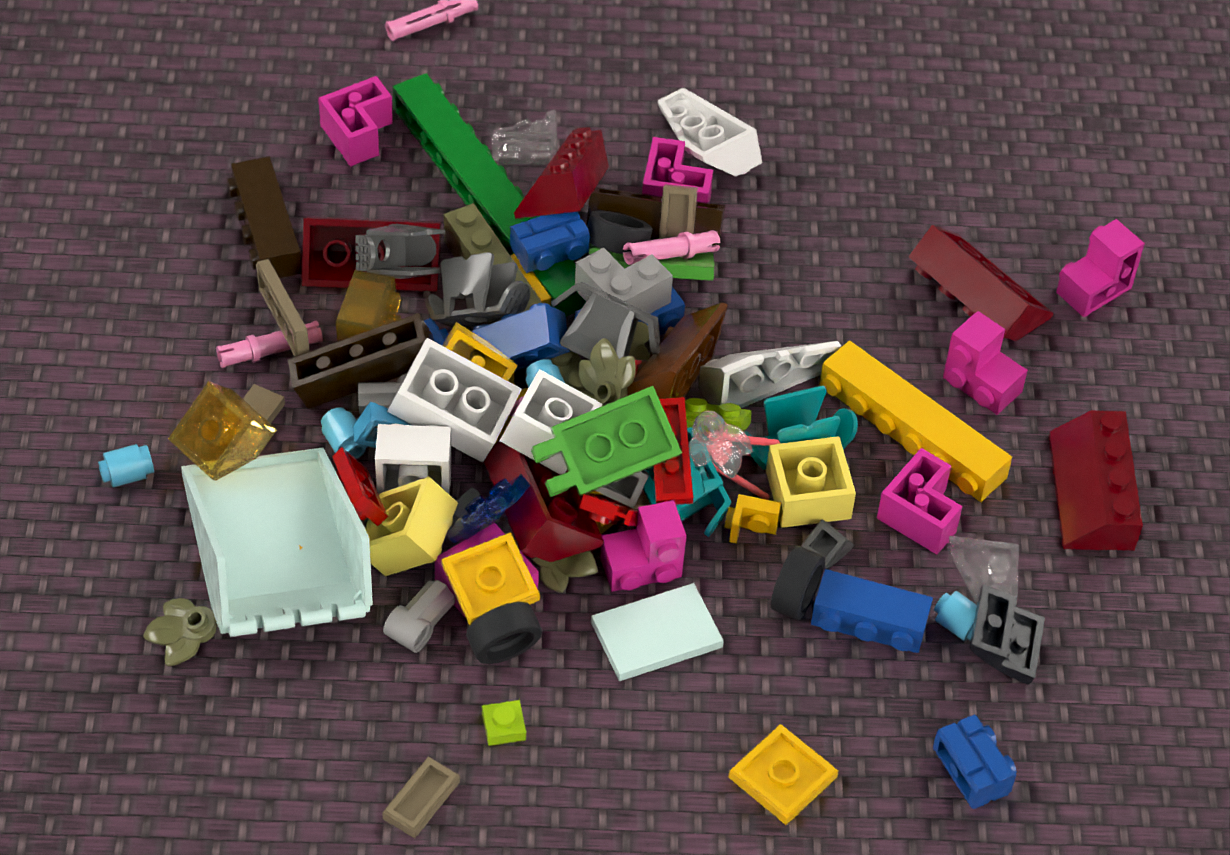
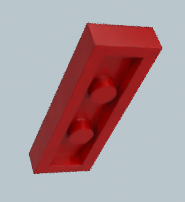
(674, 476)
(359, 487)

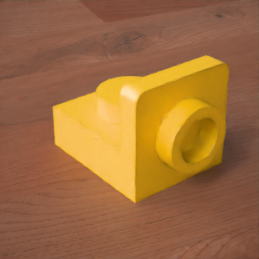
(752, 514)

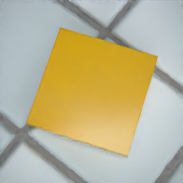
(490, 577)
(783, 774)

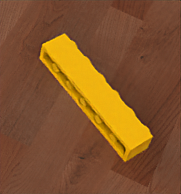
(914, 419)

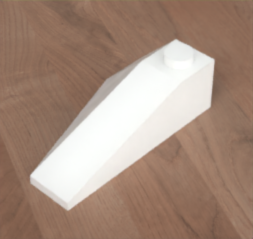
(711, 133)
(761, 373)

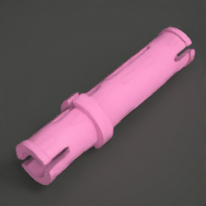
(444, 11)
(682, 246)
(256, 347)

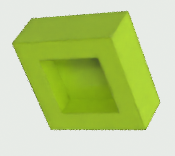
(504, 722)

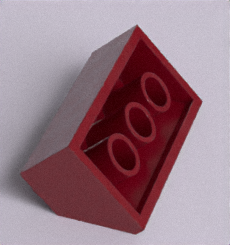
(568, 176)
(331, 252)
(977, 283)
(1096, 482)
(542, 524)

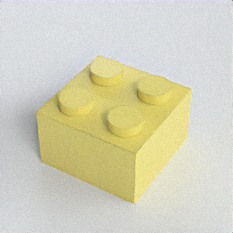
(810, 481)
(414, 527)

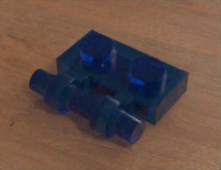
(487, 510)

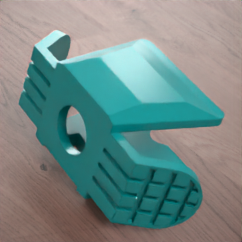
(793, 419)
(704, 492)

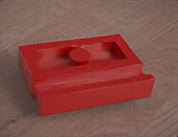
(608, 510)

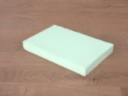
(656, 632)

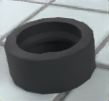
(614, 230)
(797, 582)
(504, 633)

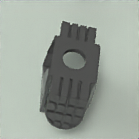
(404, 247)
(487, 287)
(606, 318)

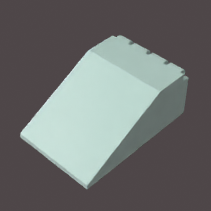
(251, 539)

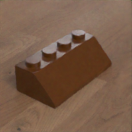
(681, 354)

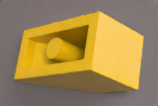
(479, 351)

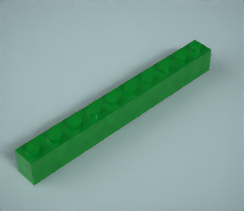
(473, 172)

